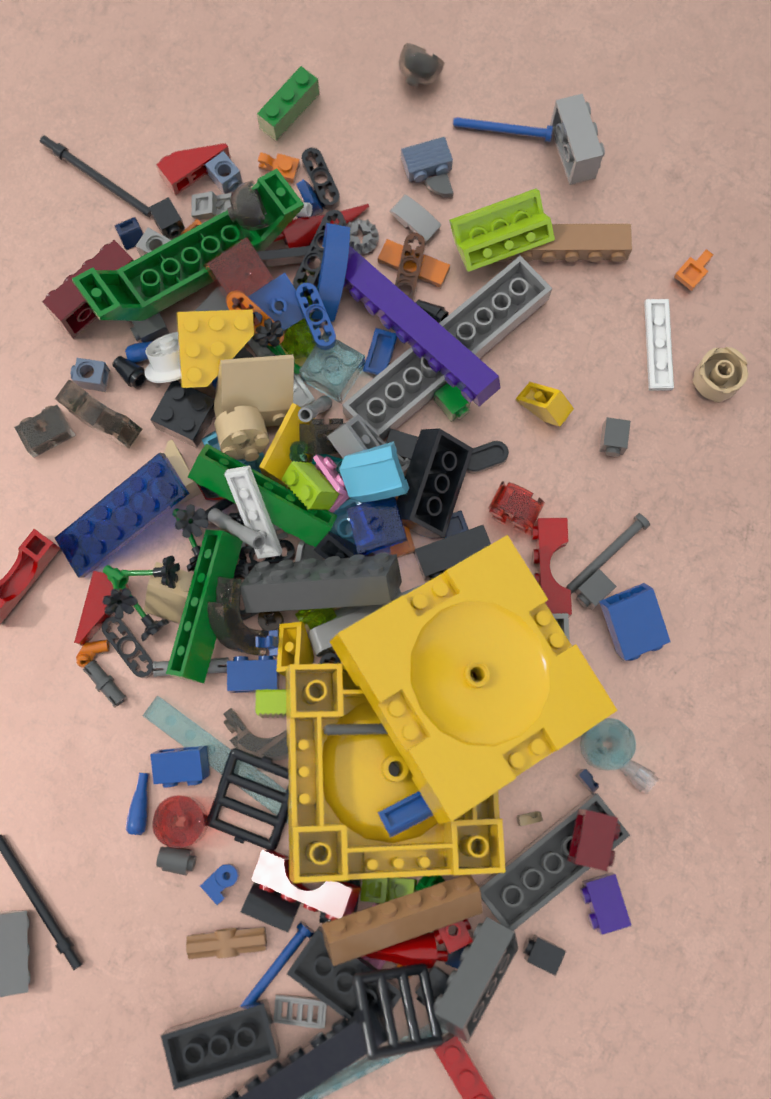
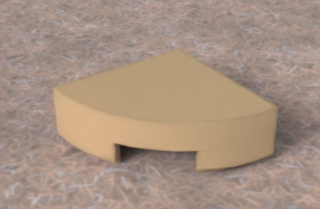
(529, 818)

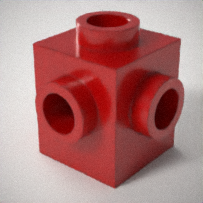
(458, 939)

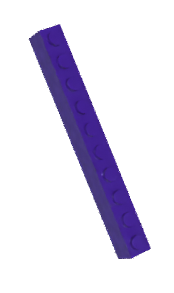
(420, 331)

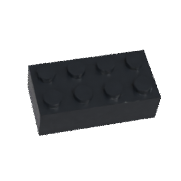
(433, 482)
(334, 983)
(220, 1044)

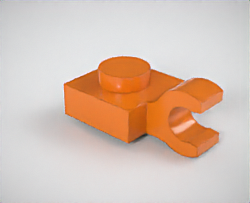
(285, 164)
(693, 271)

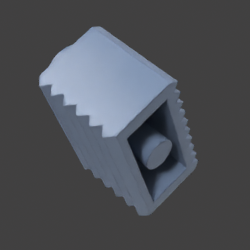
(426, 159)

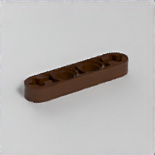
(411, 278)

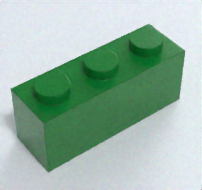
(288, 103)

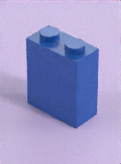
(635, 622)

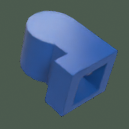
(223, 877)

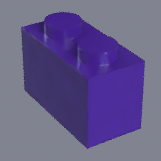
(605, 903)

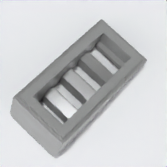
(320, 1022)

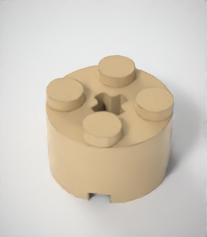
(732, 367)
(242, 433)

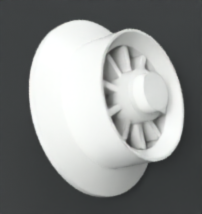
(163, 359)

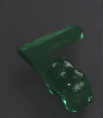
(298, 451)

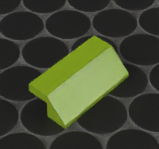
(501, 230)

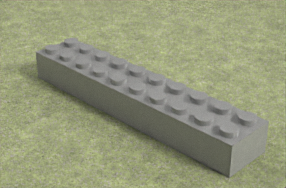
(476, 323)

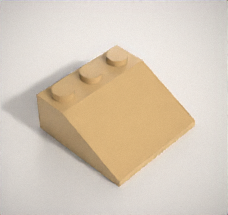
(256, 383)

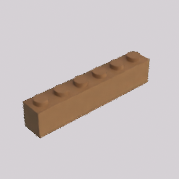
(583, 242)
(402, 919)

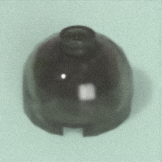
(419, 66)
(247, 208)

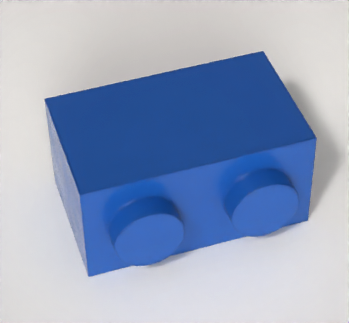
(252, 675)
(180, 765)

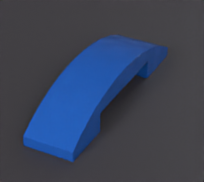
(333, 269)

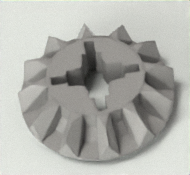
(369, 241)

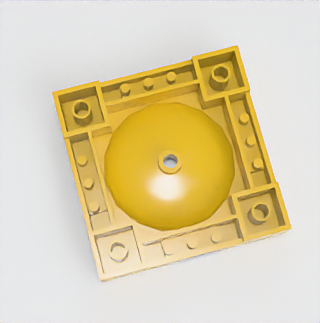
(462, 733)
(346, 781)

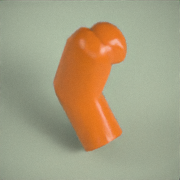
(90, 650)

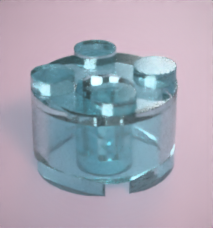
(616, 756)

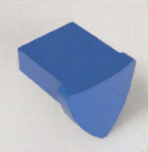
(309, 196)

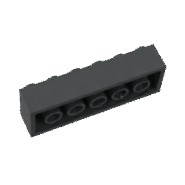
(321, 583)
(540, 870)

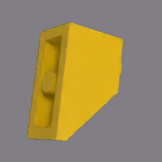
(545, 403)
(293, 646)

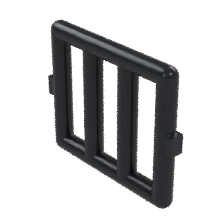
(220, 799)
(363, 1015)

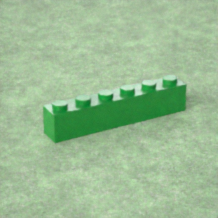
(281, 504)
(195, 636)

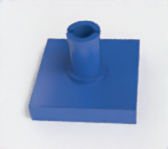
(278, 301)

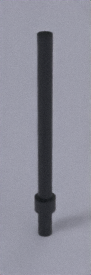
(61, 152)
(64, 944)

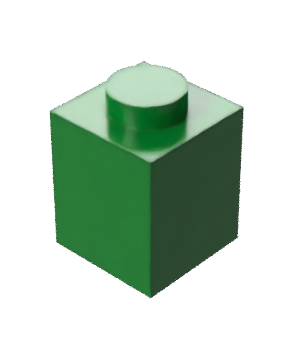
(452, 402)

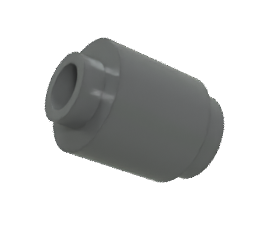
(176, 860)

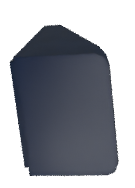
(129, 232)

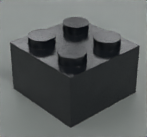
(184, 413)

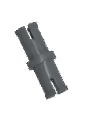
(104, 683)

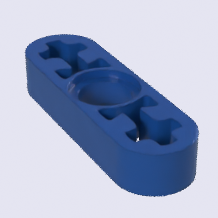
(315, 298)

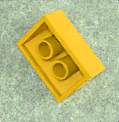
(277, 457)

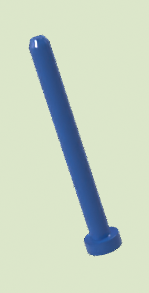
(504, 128)
(303, 932)

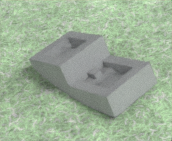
(209, 204)
(415, 217)

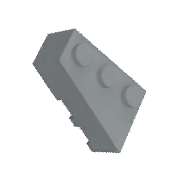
(357, 436)

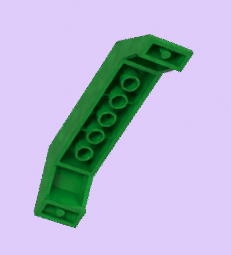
(177, 266)

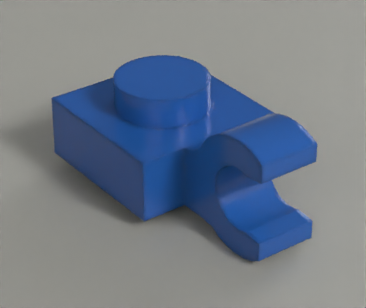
(269, 642)

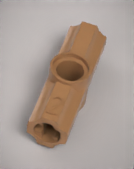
(226, 943)

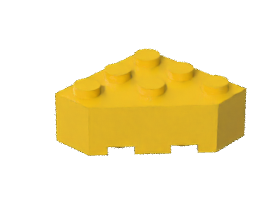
(207, 339)

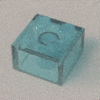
(333, 369)

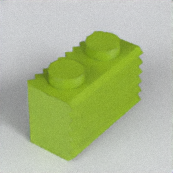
(310, 486)
(271, 703)

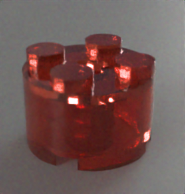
(515, 506)
(166, 817)

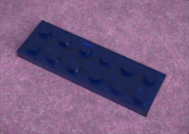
(121, 515)

